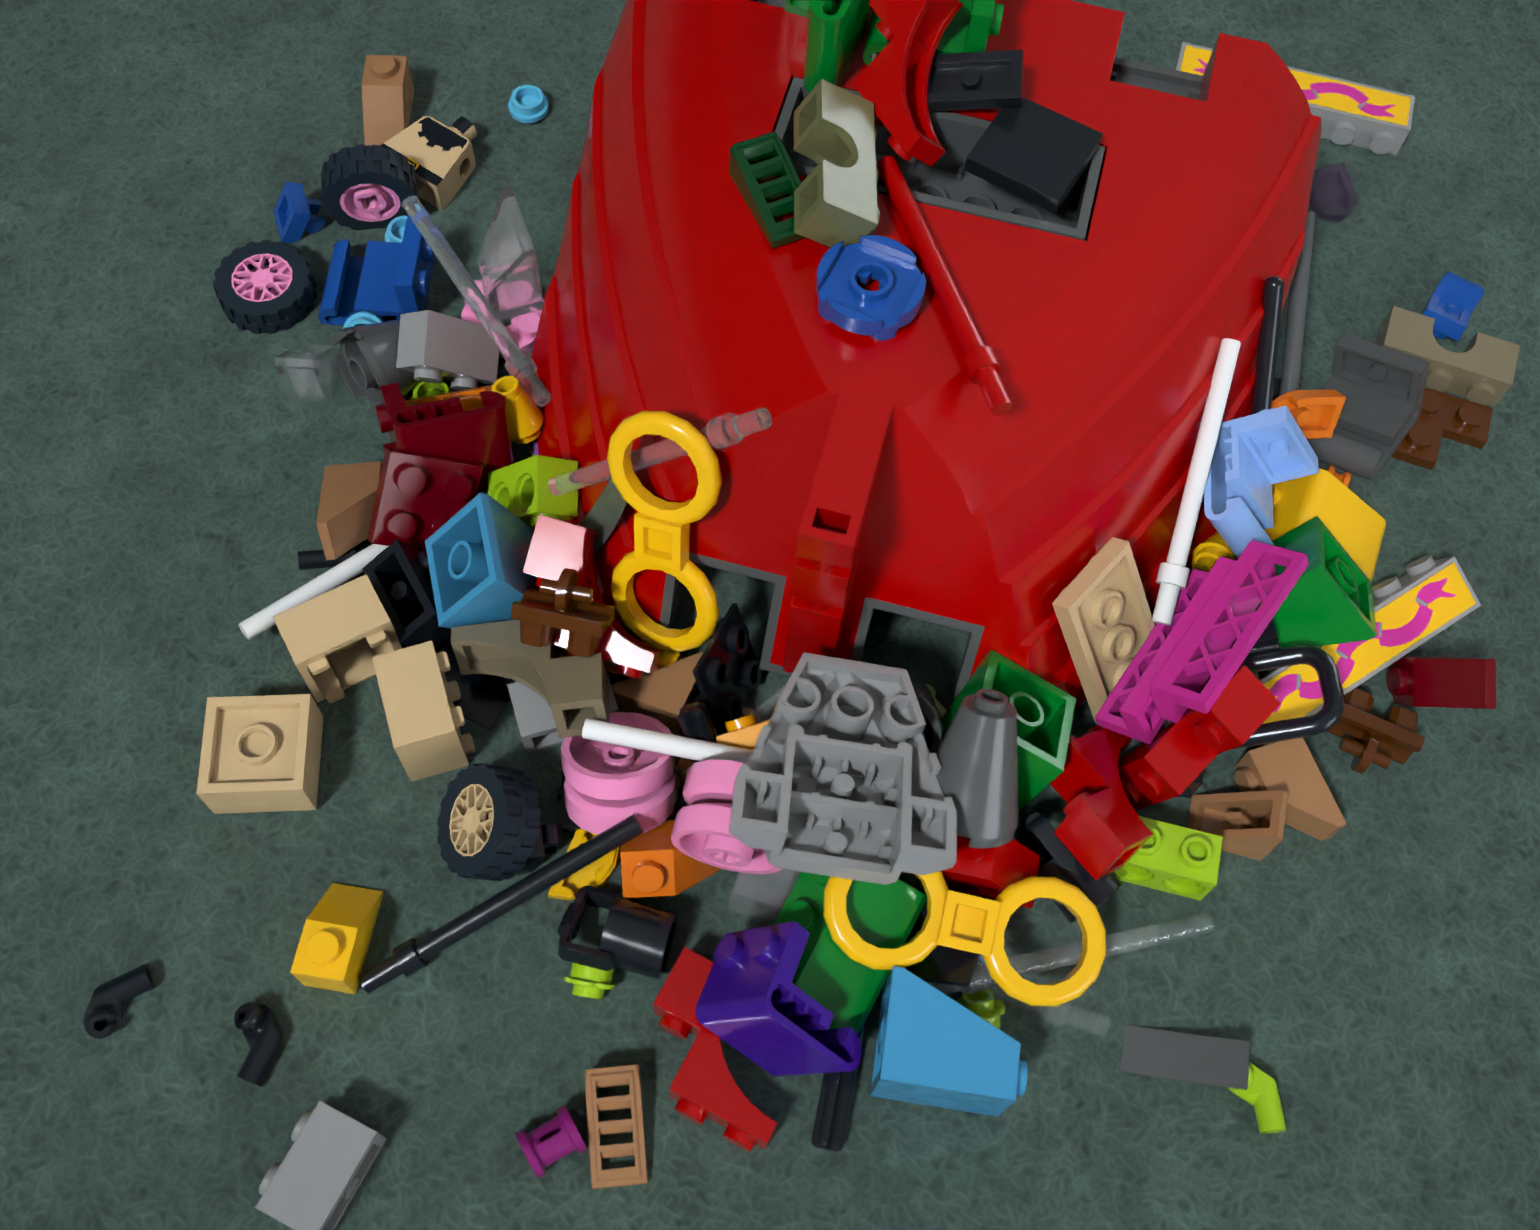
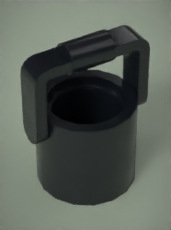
(1065, 866)
(633, 938)

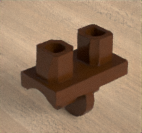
(565, 607)
(1375, 738)

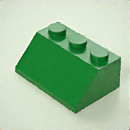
(877, 914)

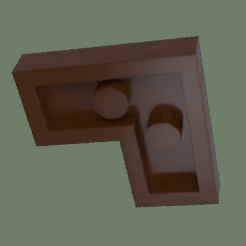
(1447, 418)

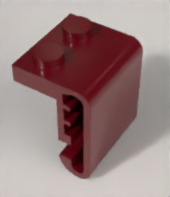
(447, 430)

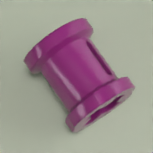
(550, 1141)

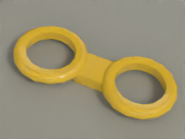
(664, 529)
(978, 928)

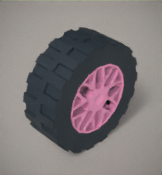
(366, 186)
(249, 273)

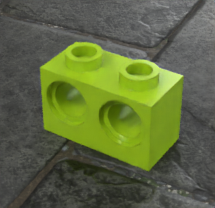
(526, 492)
(1175, 860)

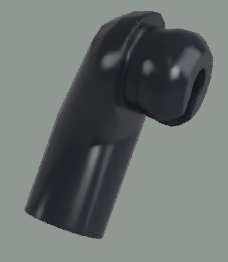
(111, 1000)
(263, 1038)

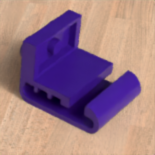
(765, 1015)

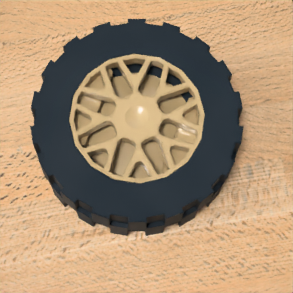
(488, 822)

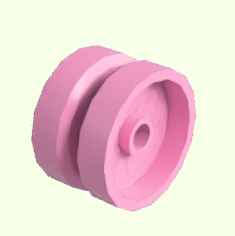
(616, 781)
(704, 824)

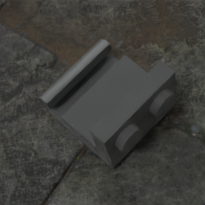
(1380, 406)

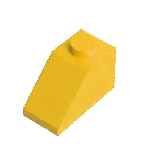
(337, 938)

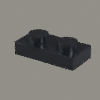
(976, 80)

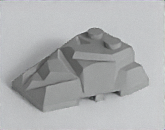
(845, 778)

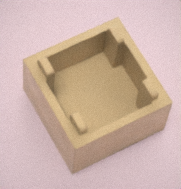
(337, 637)
(422, 710)
(260, 754)

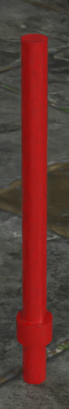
(979, 359)

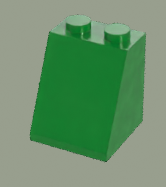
(1330, 598)
(1042, 720)

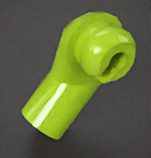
(1265, 1099)

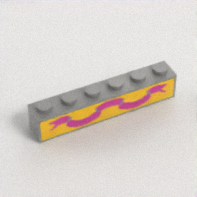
(1347, 109)
(1405, 615)

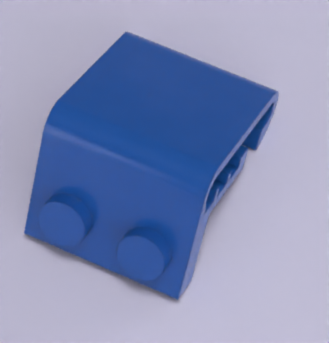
(385, 282)

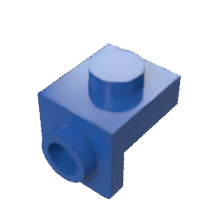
(1452, 305)

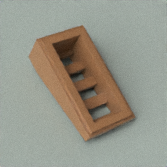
(613, 1077)

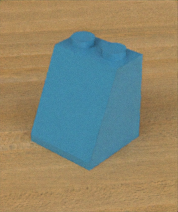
(479, 564)
(942, 1052)

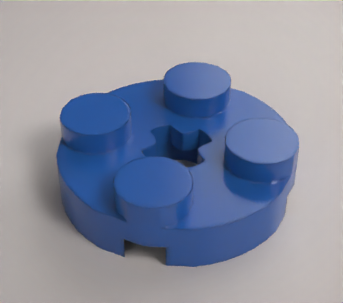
(865, 311)

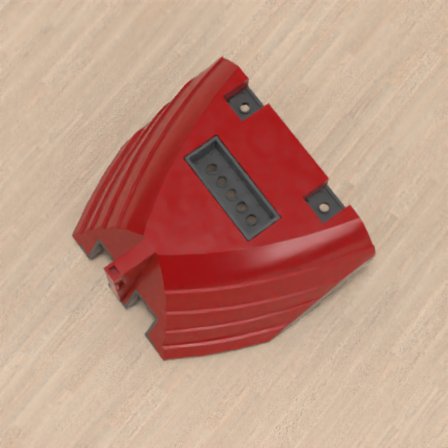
(883, 455)

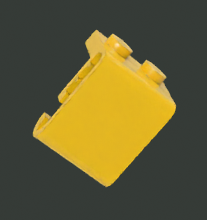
(1342, 512)

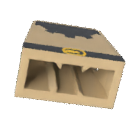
(439, 155)

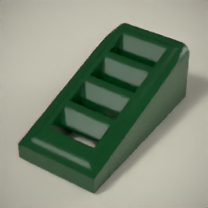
(757, 161)

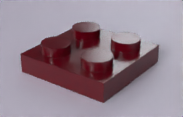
(419, 495)

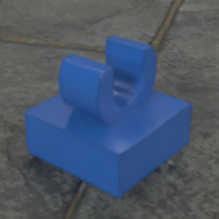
(295, 213)

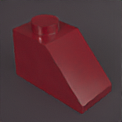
(1443, 681)

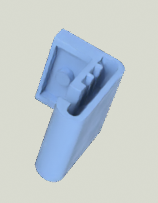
(1245, 464)

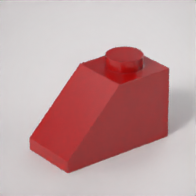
(991, 868)

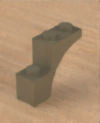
(570, 685)

